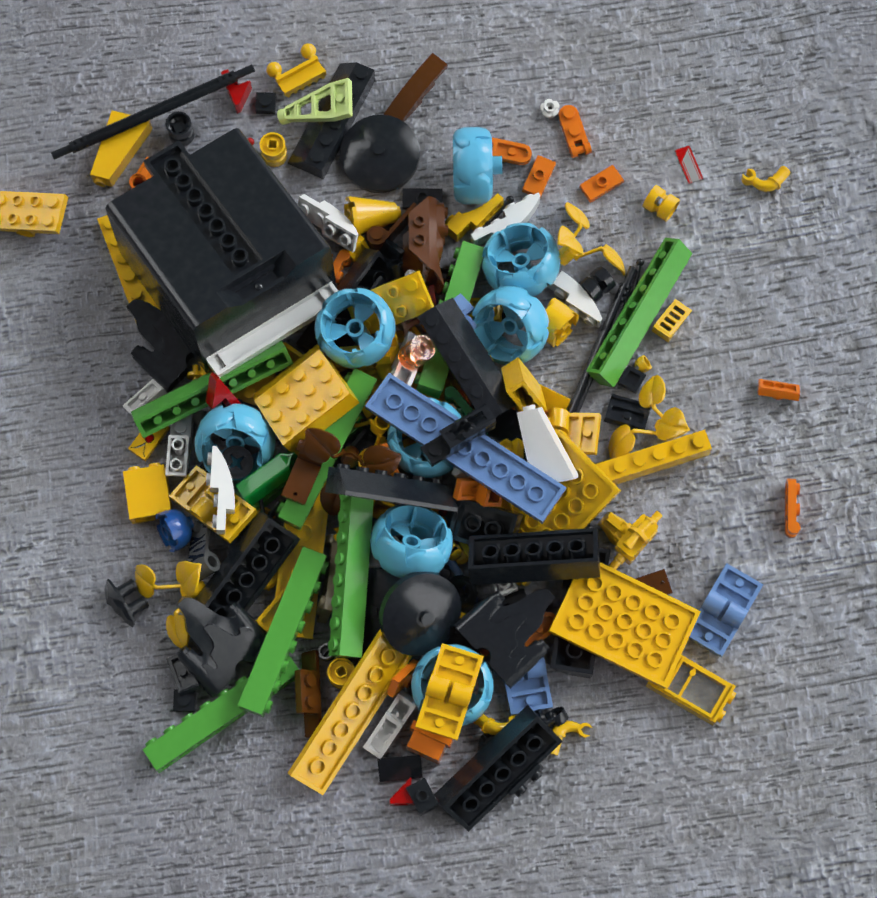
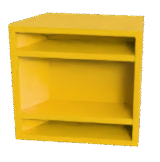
(304, 397)

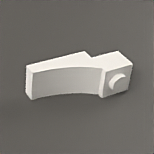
(390, 724)

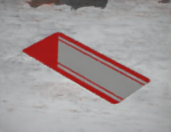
(689, 164)

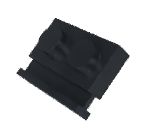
(626, 411)

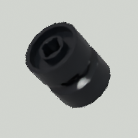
(180, 128)
(598, 283)

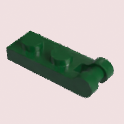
(453, 397)

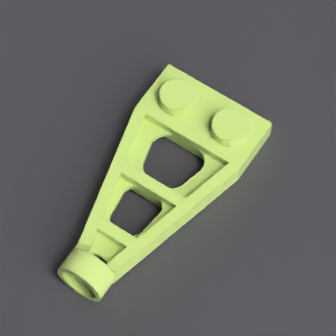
(340, 104)

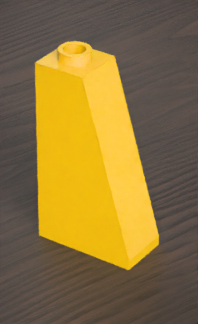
(118, 151)

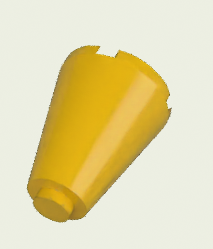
(369, 212)

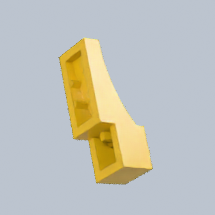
(462, 222)

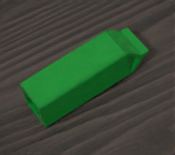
(267, 477)

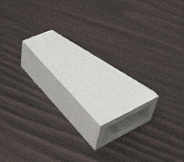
(543, 446)

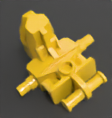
(628, 537)

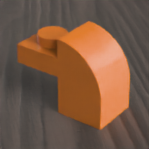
(472, 490)

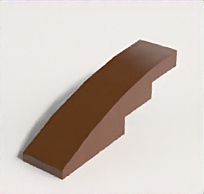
(416, 88)

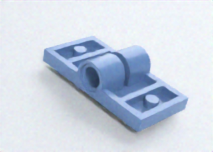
(724, 610)
(531, 690)

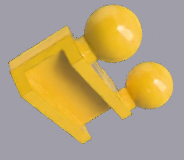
(299, 76)

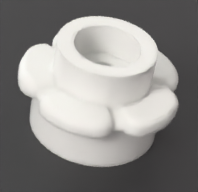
(549, 113)

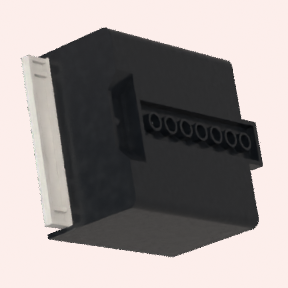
(223, 250)

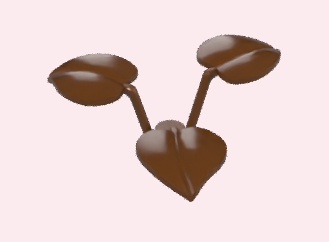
(322, 445)

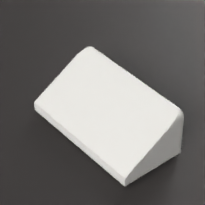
(147, 394)

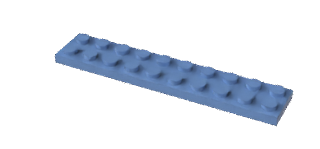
(481, 459)

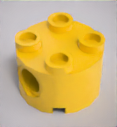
(560, 321)

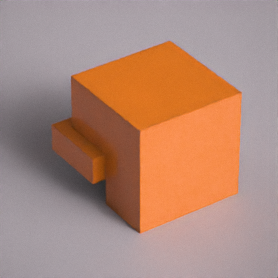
(428, 744)

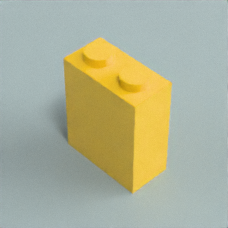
(522, 385)
(146, 492)

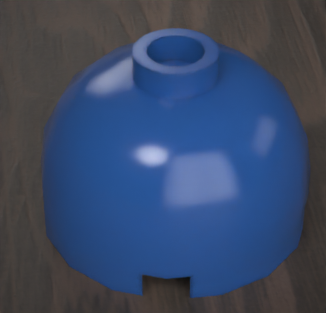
(174, 528)

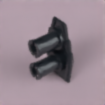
(115, 599)

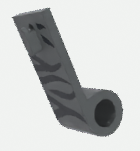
(199, 550)

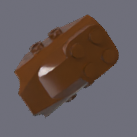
(425, 241)

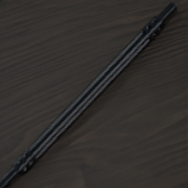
(152, 112)
(613, 313)

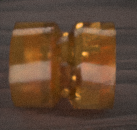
(416, 352)

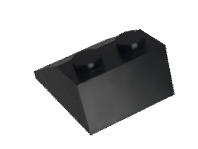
(477, 520)

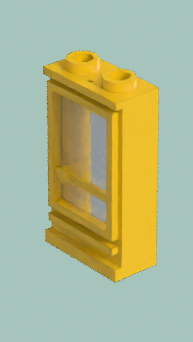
(697, 691)

